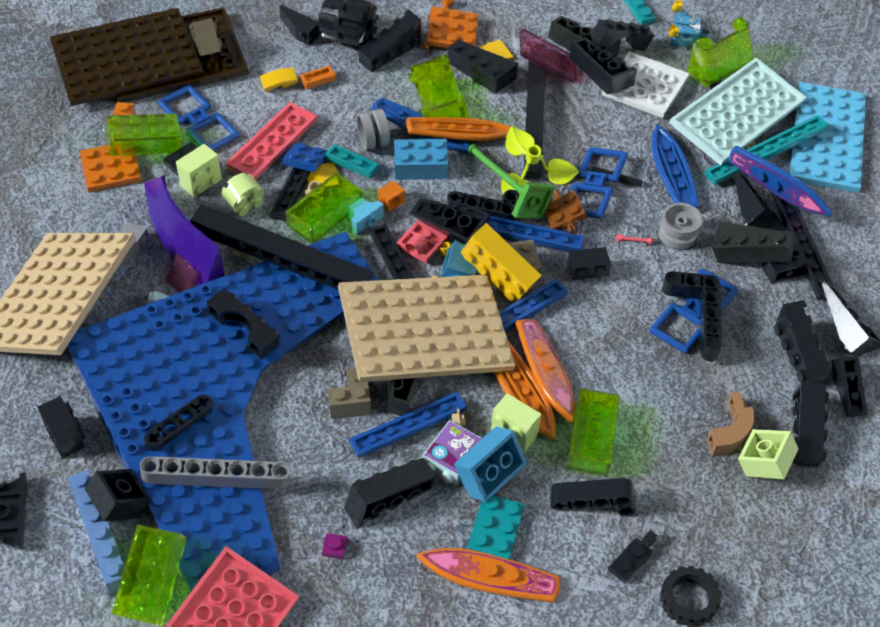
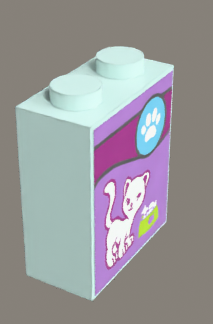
(447, 449)

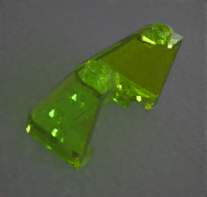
(721, 58)
(438, 89)

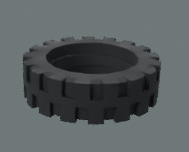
(681, 614)

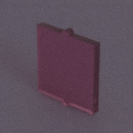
(181, 274)

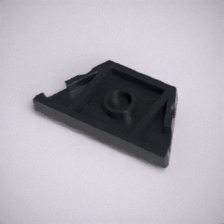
(13, 512)

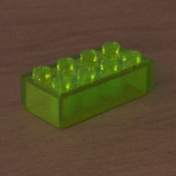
(142, 134)
(323, 208)
(593, 432)
(149, 575)

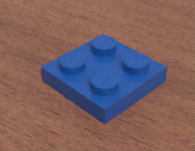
(304, 157)

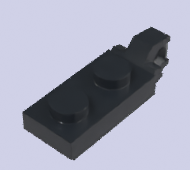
(633, 557)

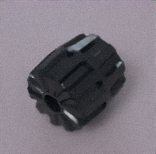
(348, 21)

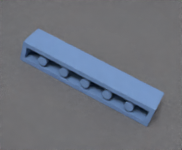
(99, 534)

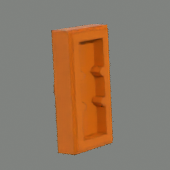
(318, 77)

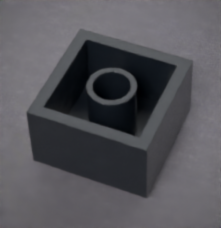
(62, 426)
(117, 494)

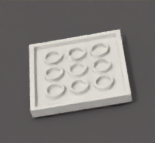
(654, 85)

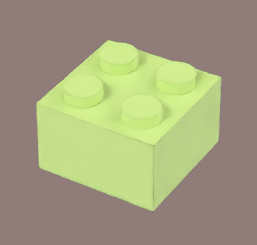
(199, 170)
(519, 418)
(768, 454)

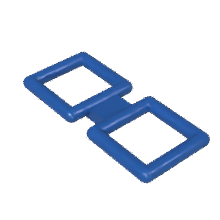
(199, 117)
(595, 180)
(690, 311)

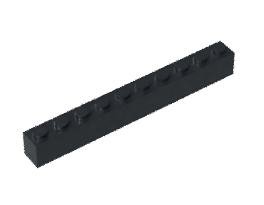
(277, 249)

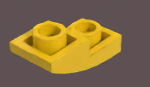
(281, 77)

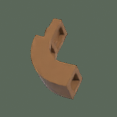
(730, 438)

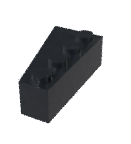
(391, 42)
(482, 66)

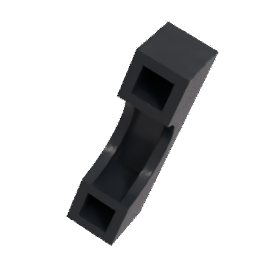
(608, 32)
(227, 308)

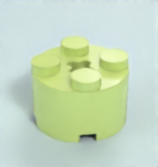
(243, 193)

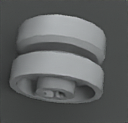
(373, 129)
(680, 226)

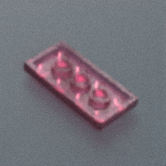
(547, 55)

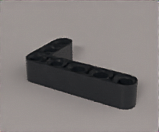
(707, 290)

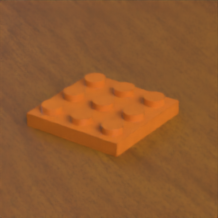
(451, 25)
(108, 171)

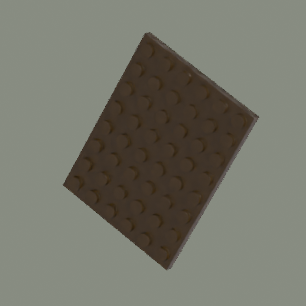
(125, 56)
(216, 67)

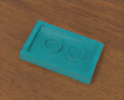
(496, 527)

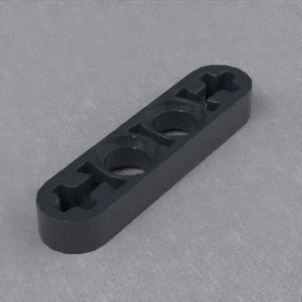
(176, 420)

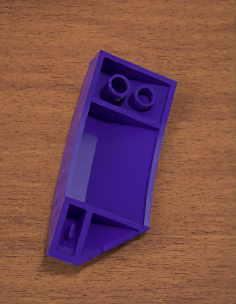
(179, 235)

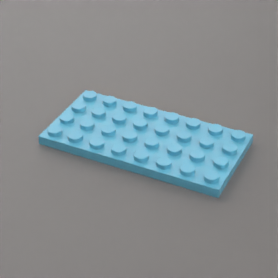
(836, 154)

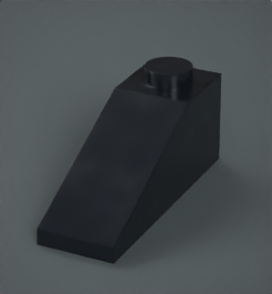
(301, 26)
(849, 385)

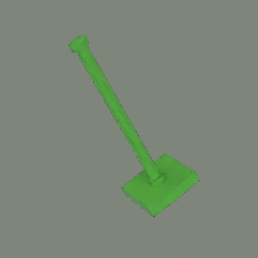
(533, 196)

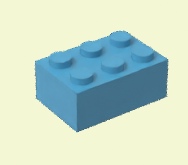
(421, 159)
(490, 463)

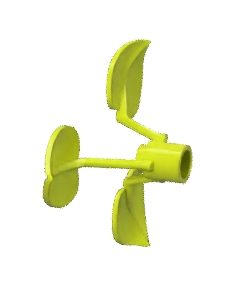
(521, 142)

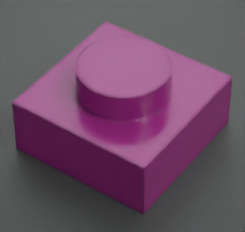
(334, 546)

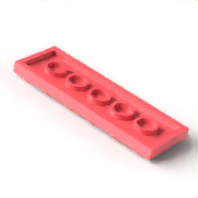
(272, 141)

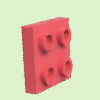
(421, 241)

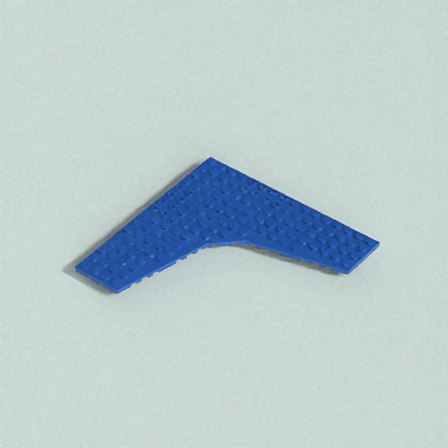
(172, 351)

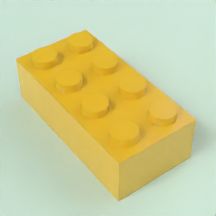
(501, 263)

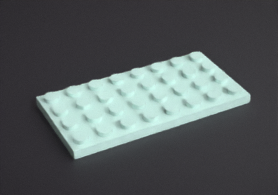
(737, 110)

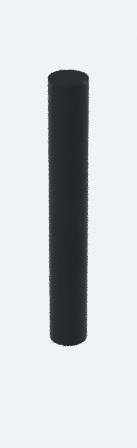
(623, 178)

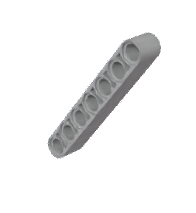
(205, 468)

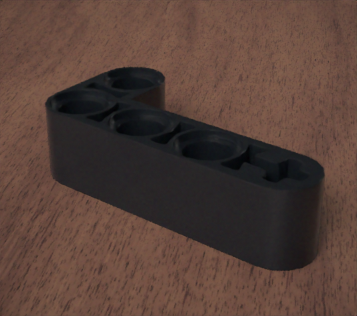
(494, 207)
(595, 494)

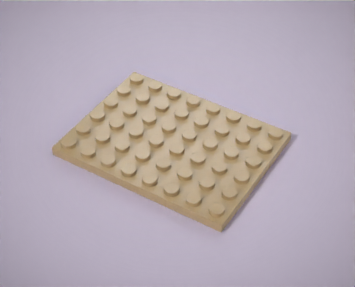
(58, 290)
(424, 327)

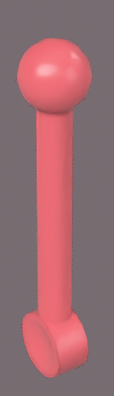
(619, 237)

